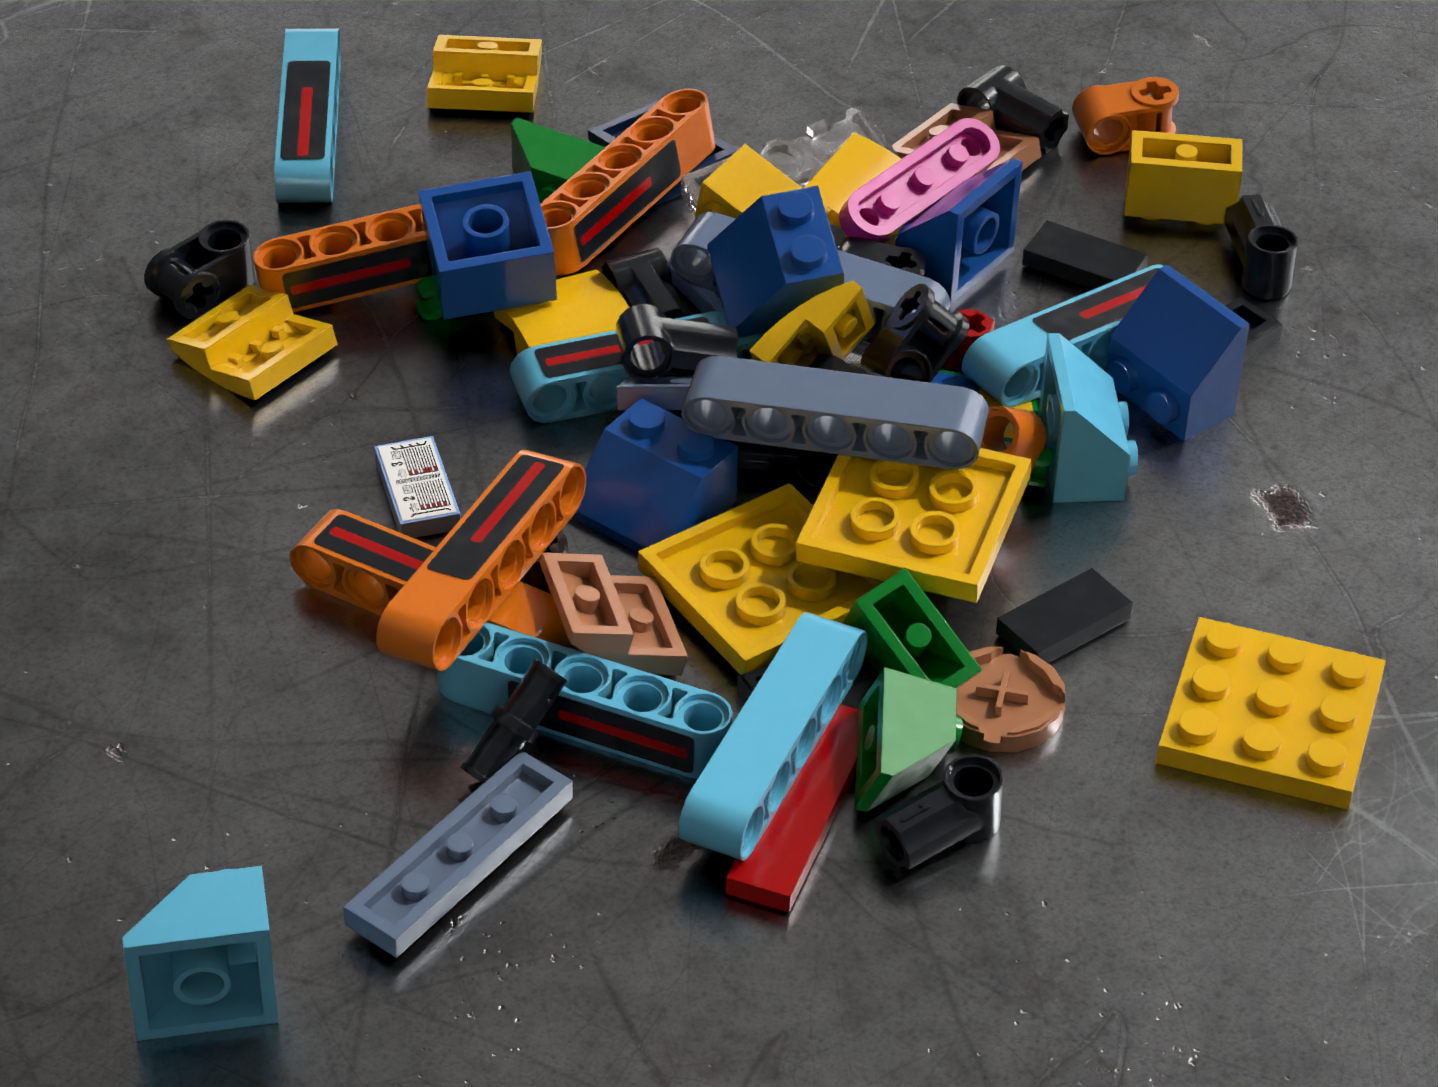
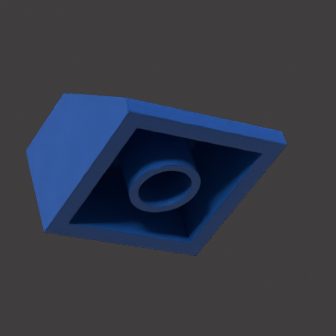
(968, 229)
(488, 245)
(774, 259)
(1179, 355)
(655, 478)

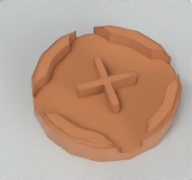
(1011, 702)

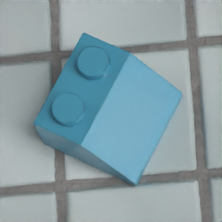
(1084, 427)
(203, 958)

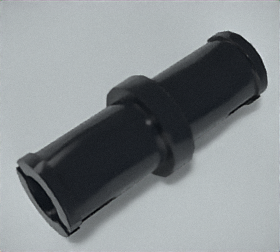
(515, 721)

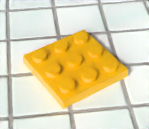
(915, 517)
(742, 578)
(1271, 713)

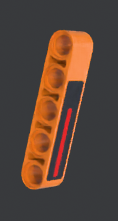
(627, 178)
(346, 259)
(481, 560)
(372, 563)

